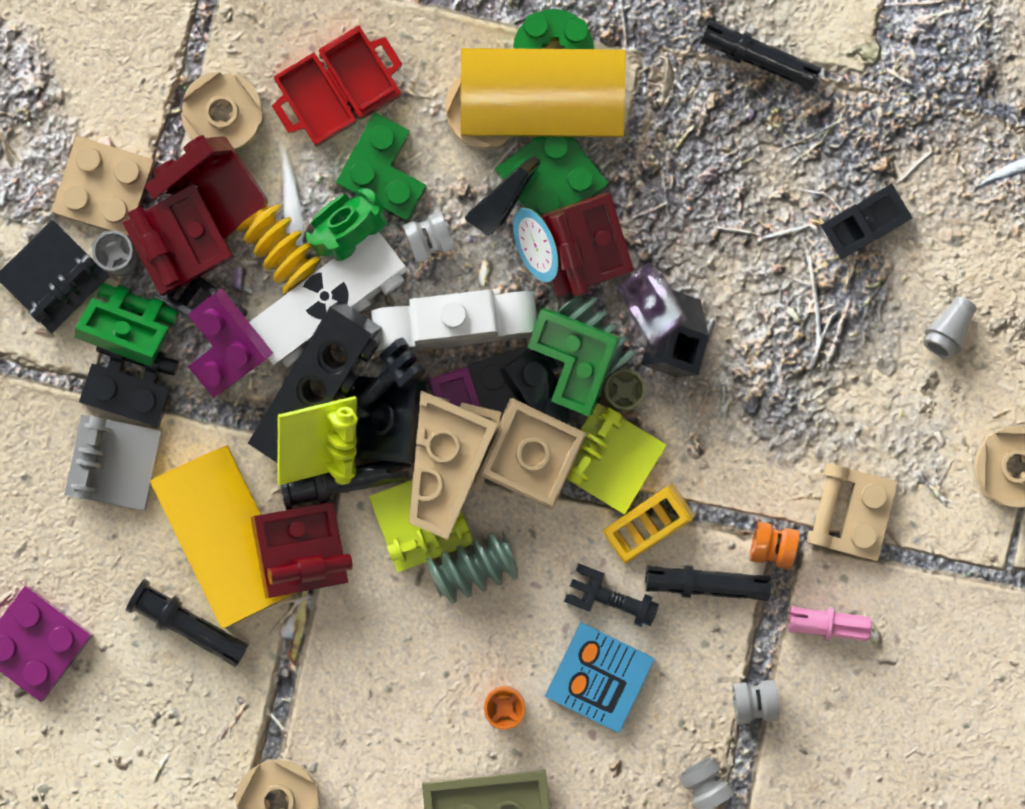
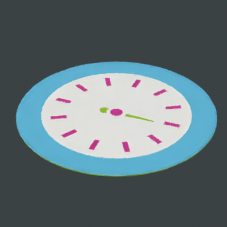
(535, 244)

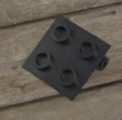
(52, 276)

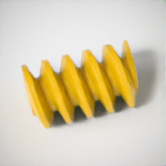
(279, 247)

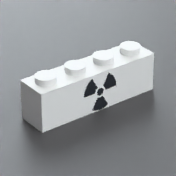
(294, 317)

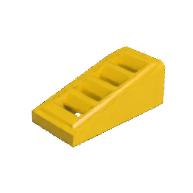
(678, 503)

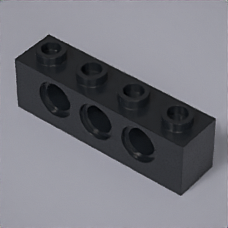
(341, 327)

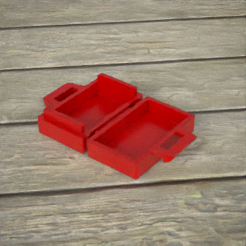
(352, 76)

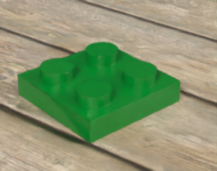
(561, 178)

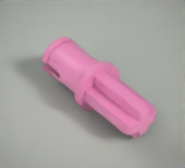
(829, 624)

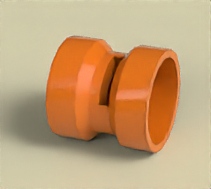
(765, 542)
(504, 713)

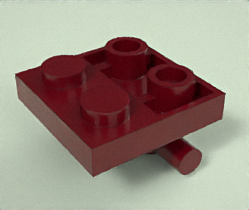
(177, 239)
(587, 244)
(300, 550)

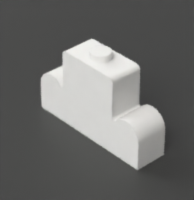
(457, 320)

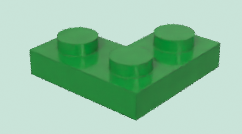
(372, 168)
(586, 357)

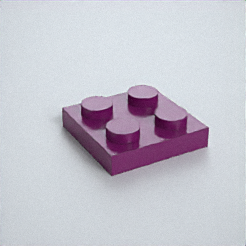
(38, 643)

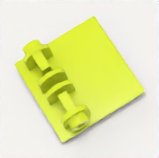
(318, 442)
(614, 458)
(406, 542)

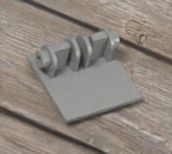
(113, 462)

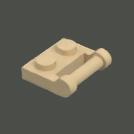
(864, 516)

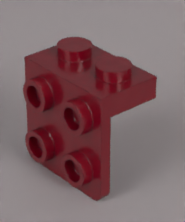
(220, 176)

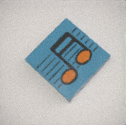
(599, 677)

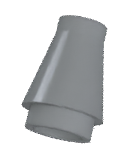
(949, 330)

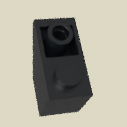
(683, 348)

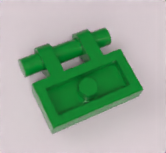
(121, 331)

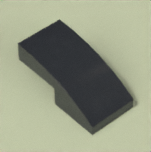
(866, 221)

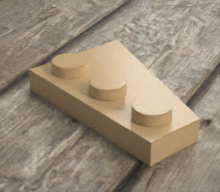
(446, 462)

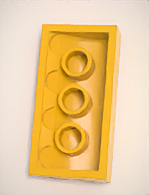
(542, 92)
(213, 524)

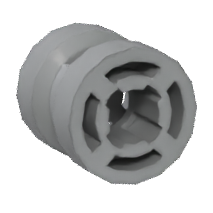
(437, 233)
(109, 248)
(746, 704)
(707, 788)

